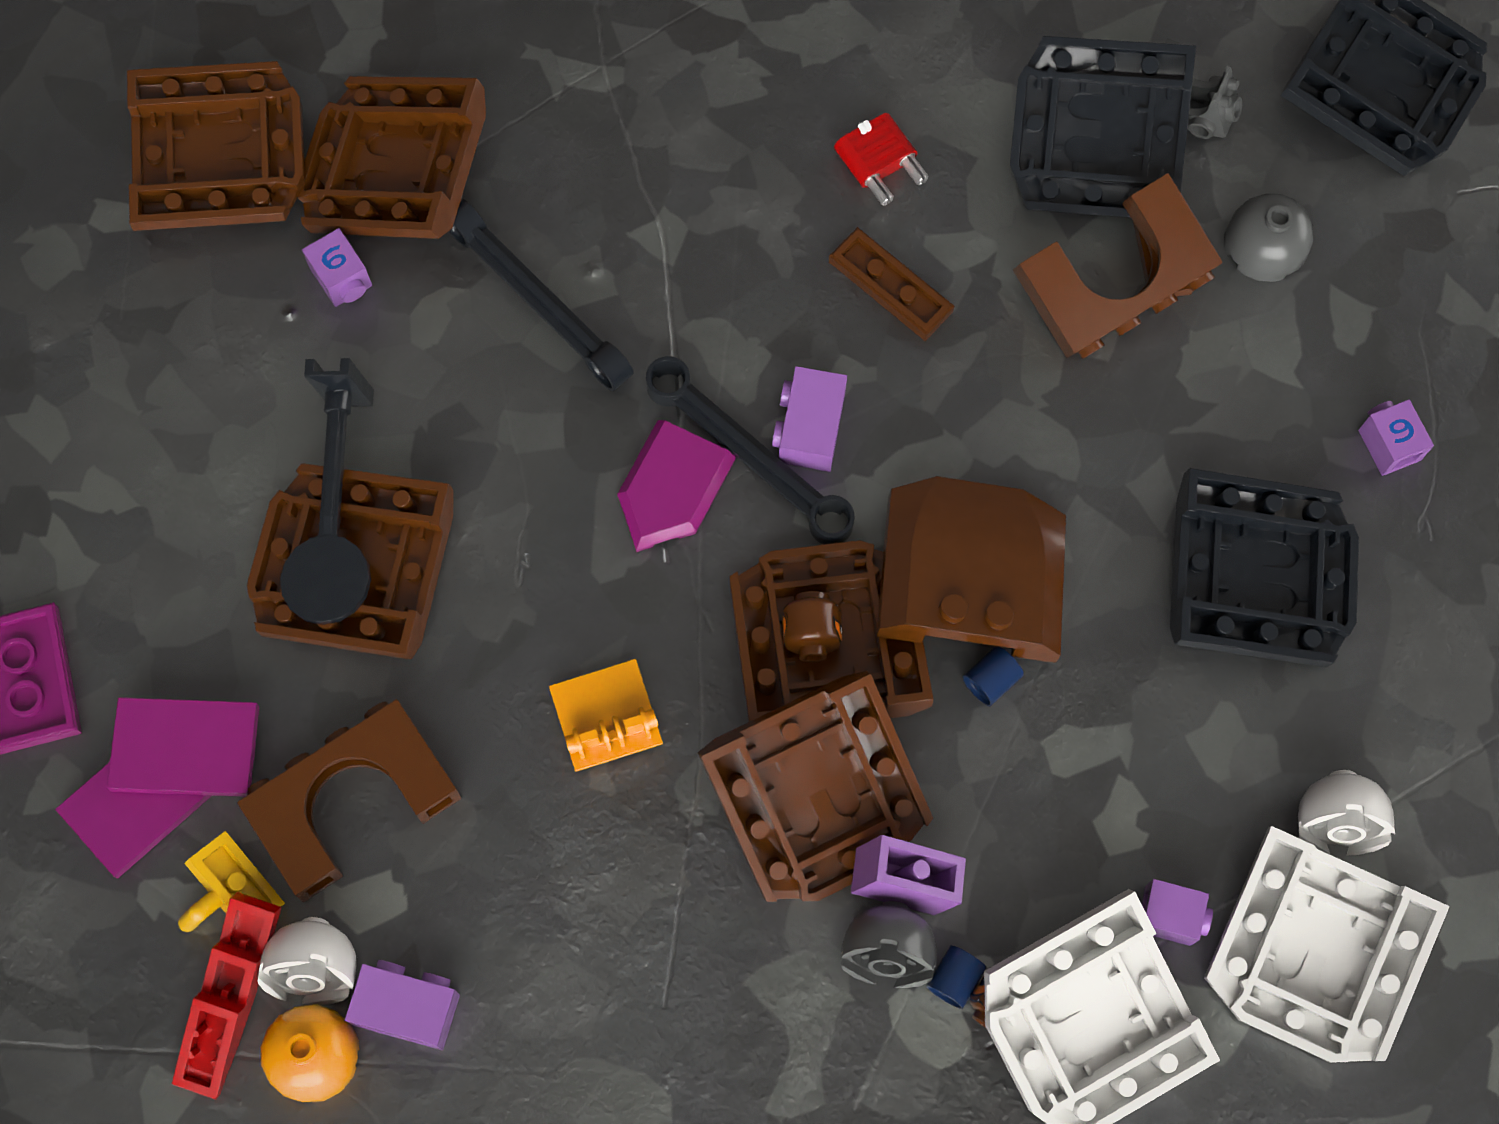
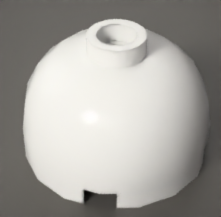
(1346, 812)
(308, 961)

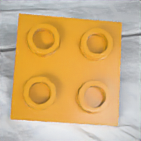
(605, 715)

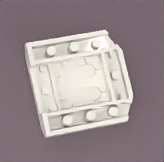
(1323, 951)
(1094, 1018)

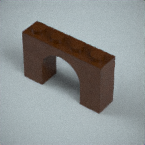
(1178, 256)
(283, 807)

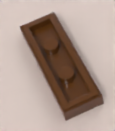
(891, 284)

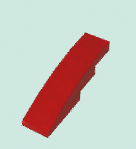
(226, 996)

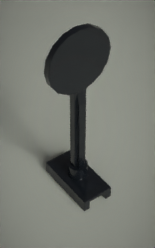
(327, 573)

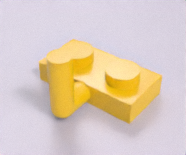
(223, 872)

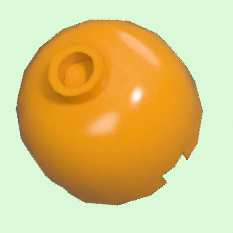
(309, 1053)

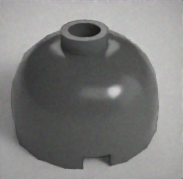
(1269, 237)
(890, 943)

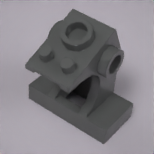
(1219, 102)

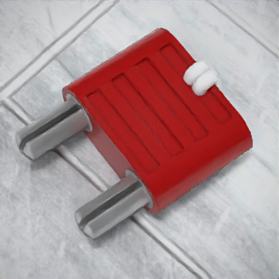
(876, 152)

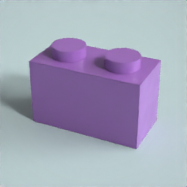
(811, 419)
(908, 874)
(403, 1005)

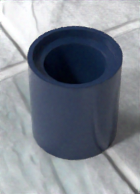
(993, 676)
(956, 977)

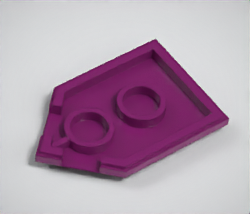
(672, 485)

